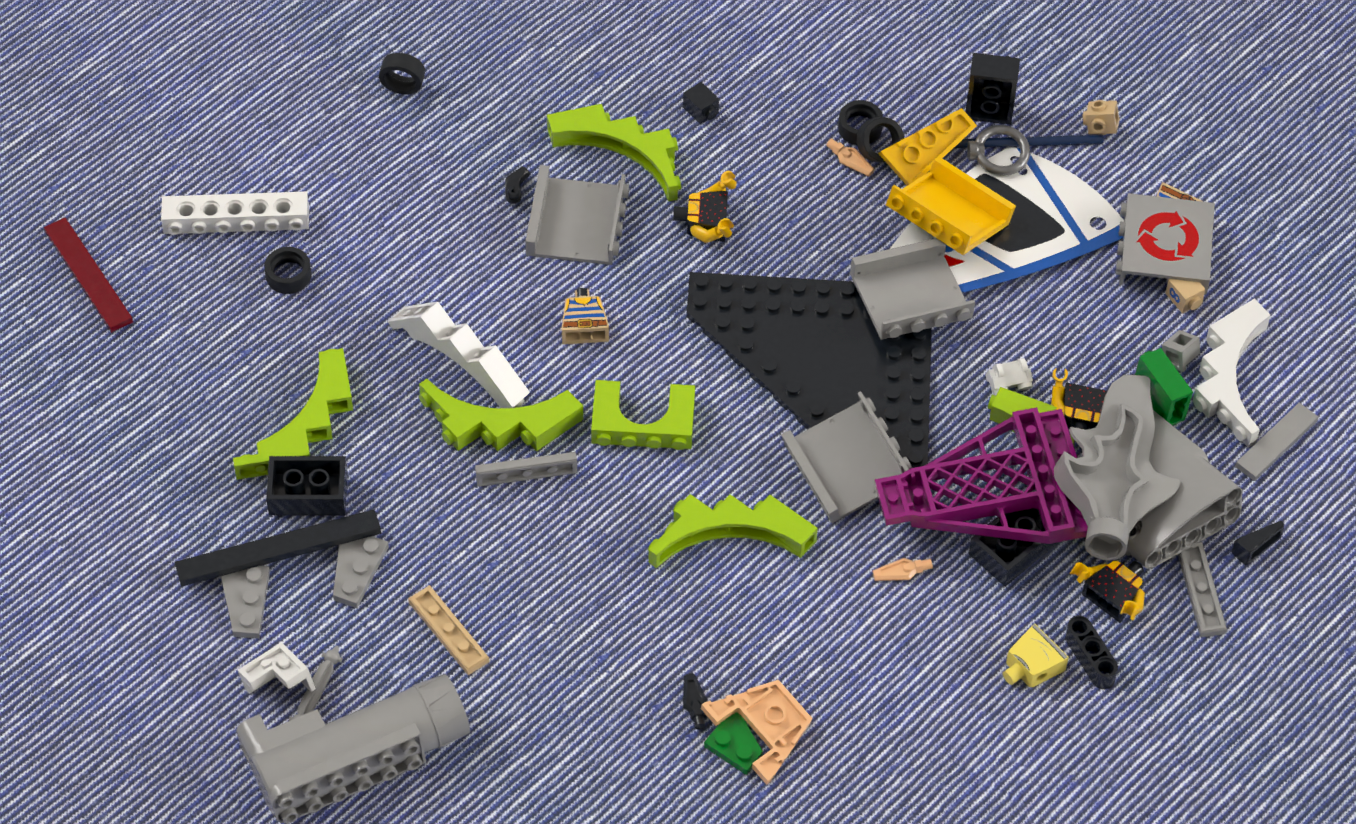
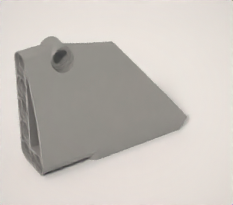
(1197, 510)

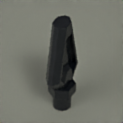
(693, 699)

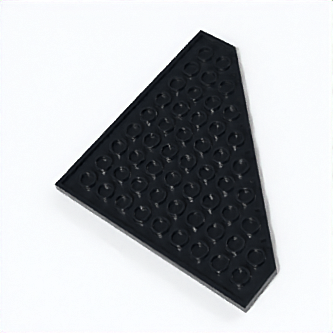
(818, 350)

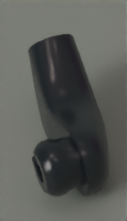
(513, 183)

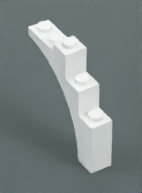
(1220, 392)

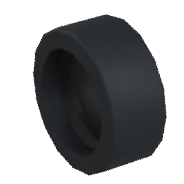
(405, 63)
(858, 108)
(865, 129)
(287, 255)

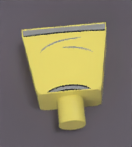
(1034, 659)

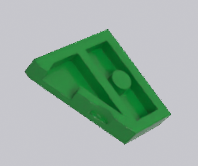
(734, 743)

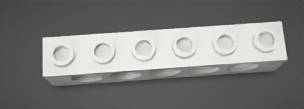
(235, 212)

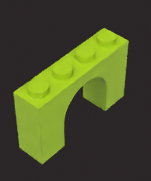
(671, 431)

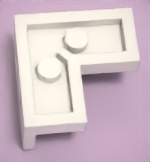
(275, 663)

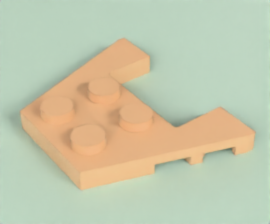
(772, 715)

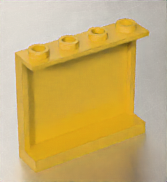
(952, 207)

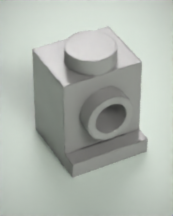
(1181, 349)

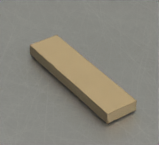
(448, 630)

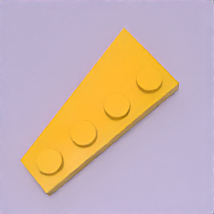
(915, 154)

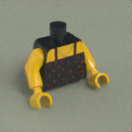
(708, 211)
(1078, 403)
(1113, 587)

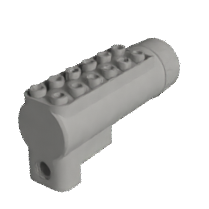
(318, 763)

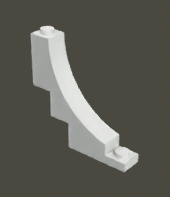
(486, 364)

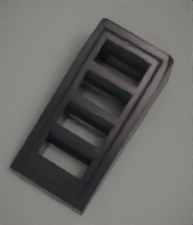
(1255, 543)

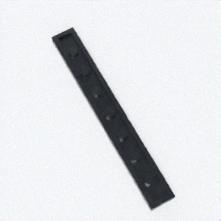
(277, 547)

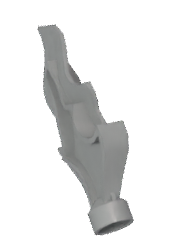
(1114, 476)

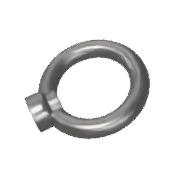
(976, 150)

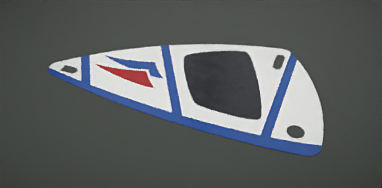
(1044, 231)

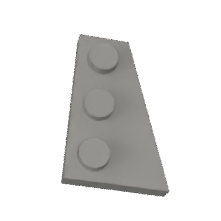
(356, 568)
(246, 599)

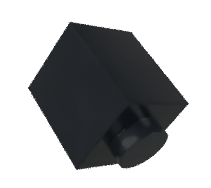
(701, 103)

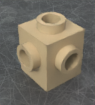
(1101, 117)

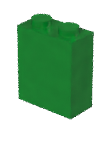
(1168, 389)

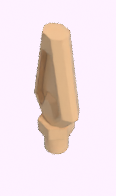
(850, 157)
(901, 569)

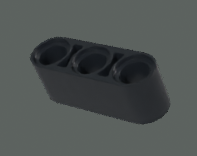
(1091, 641)

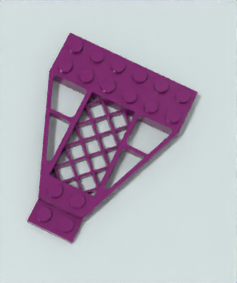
(1041, 443)

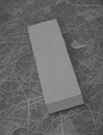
(1276, 441)
(526, 469)
(1202, 591)

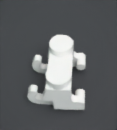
(1010, 375)

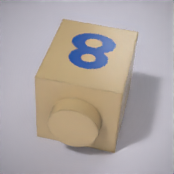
(1185, 294)

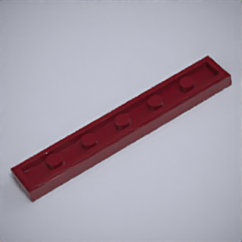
(88, 275)

